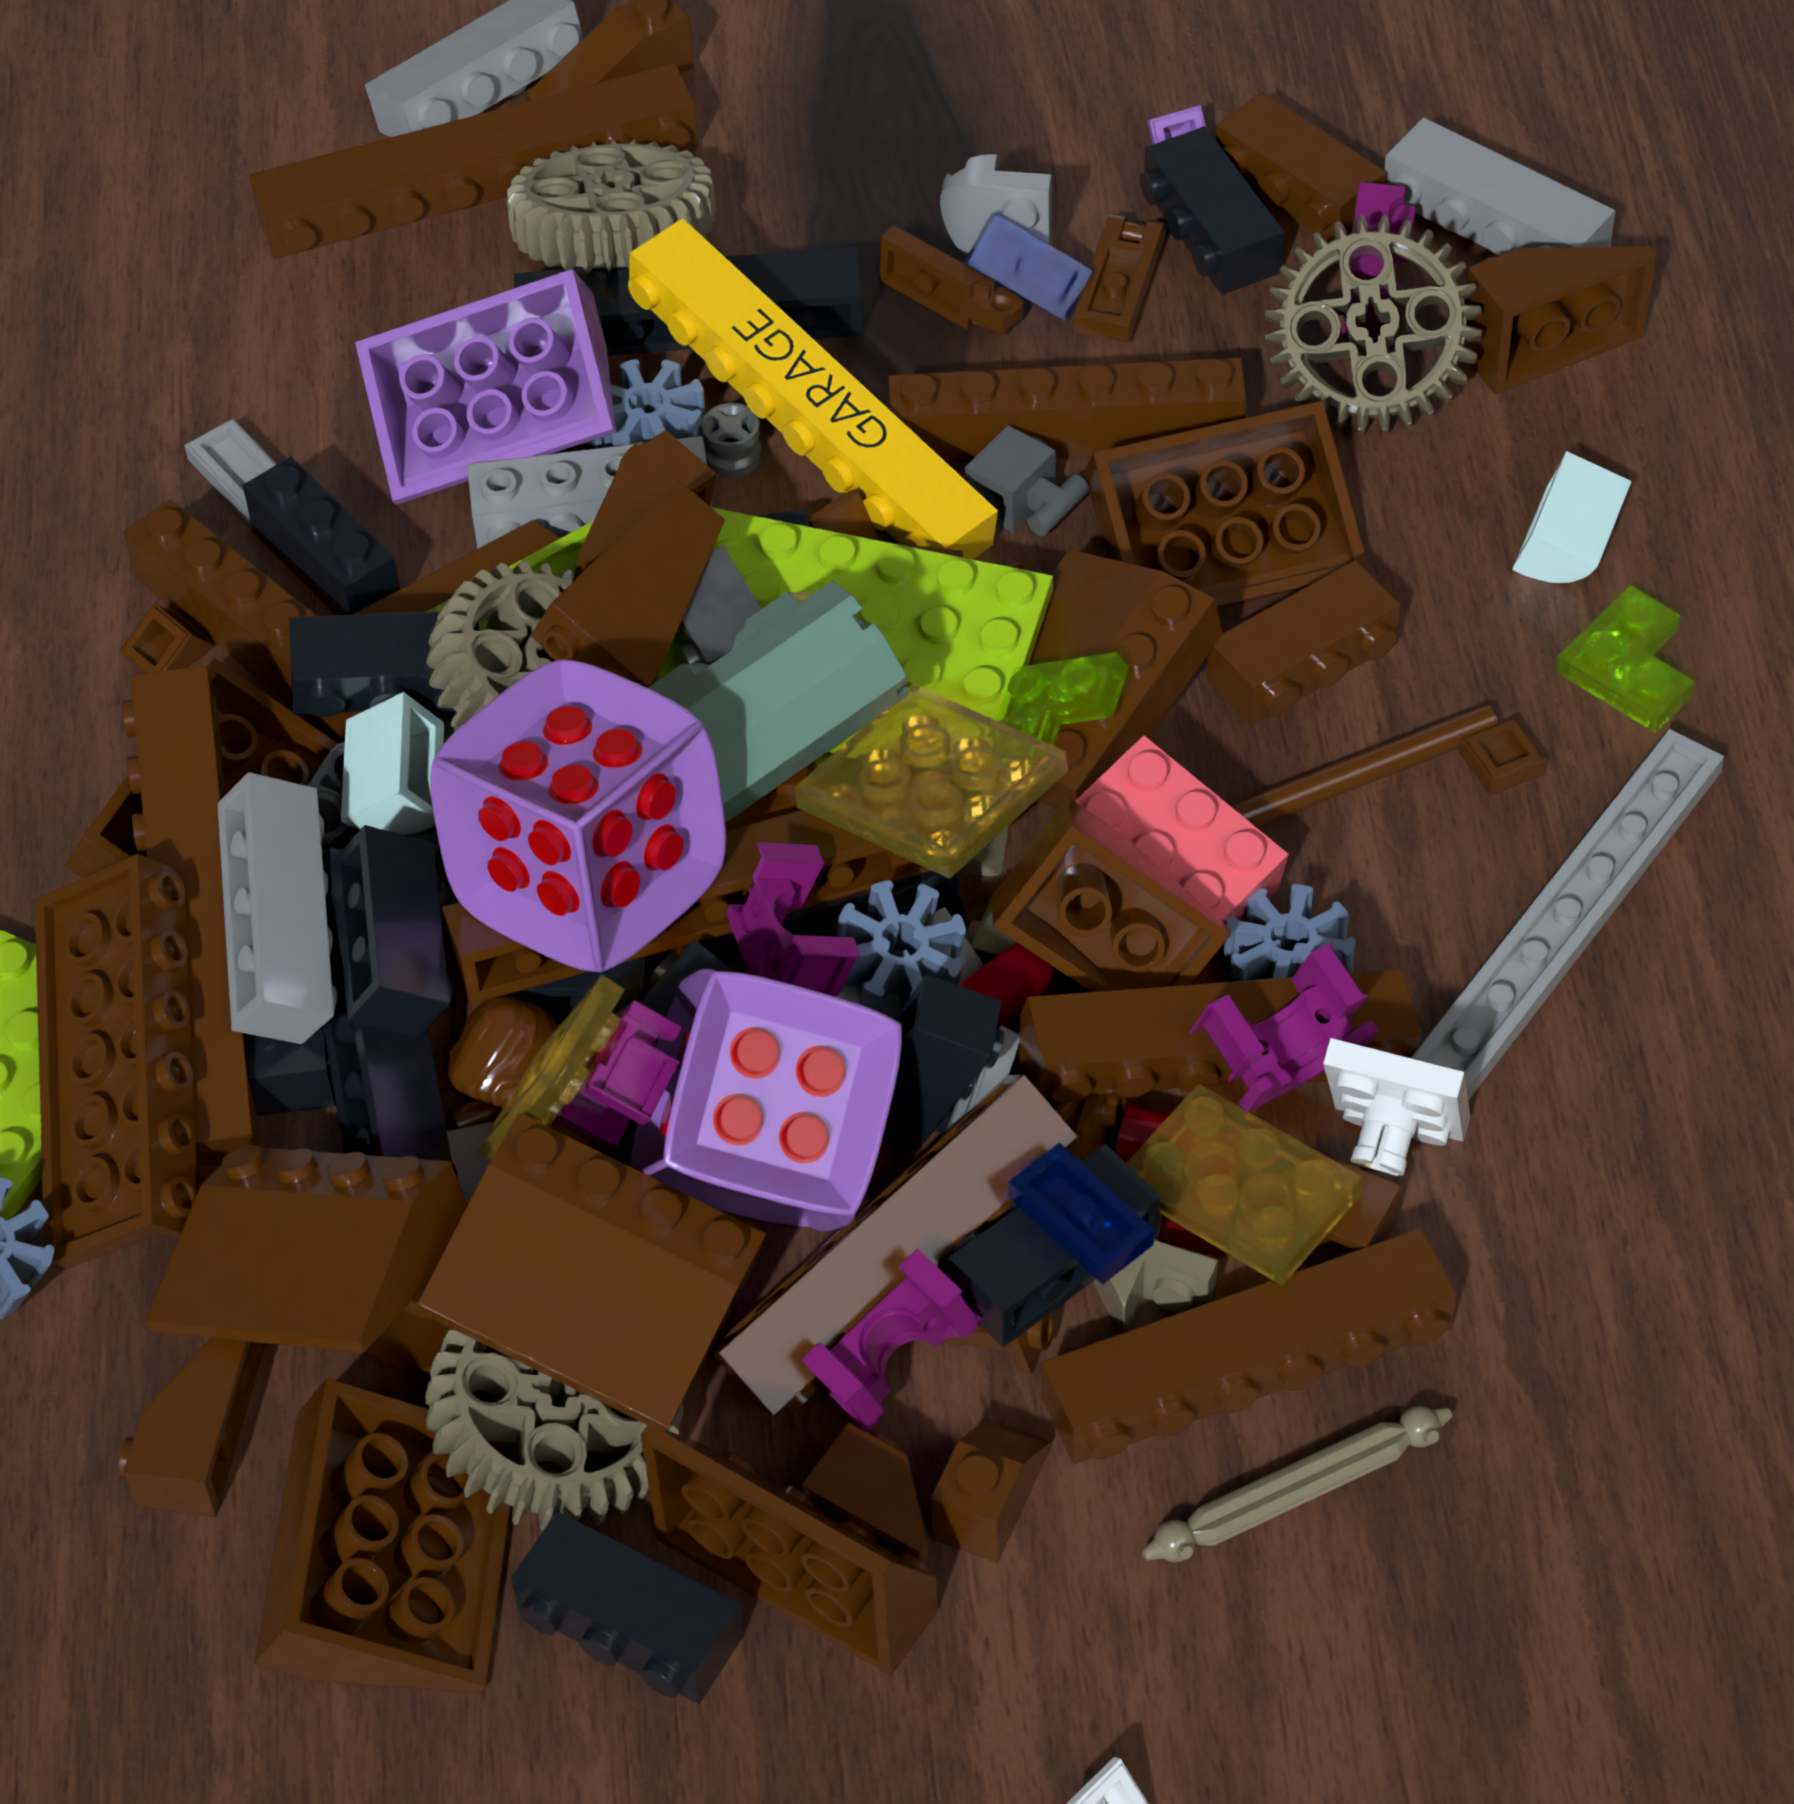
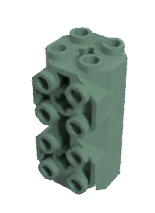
(788, 690)

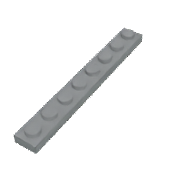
(1571, 909)

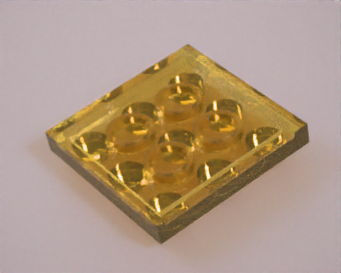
(931, 781)

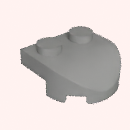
(981, 190)

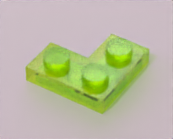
(1618, 663)
(1062, 693)

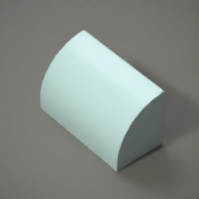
(1572, 522)
(390, 766)

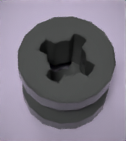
(731, 440)

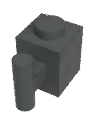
(1020, 482)

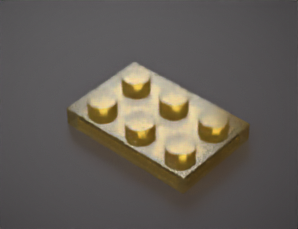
(560, 1063)
(1244, 1183)

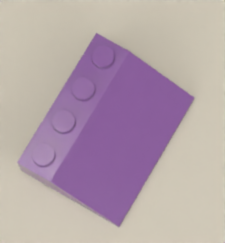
(488, 384)

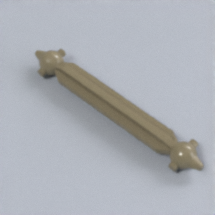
(1296, 1484)

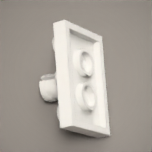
(1394, 1102)

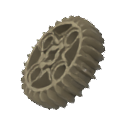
(606, 201)
(1446, 294)
(484, 663)
(541, 1433)

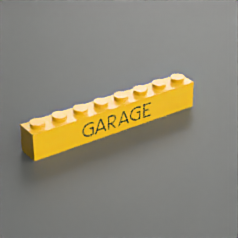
(807, 394)

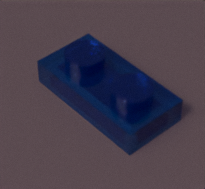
(1028, 266)
(1081, 1213)

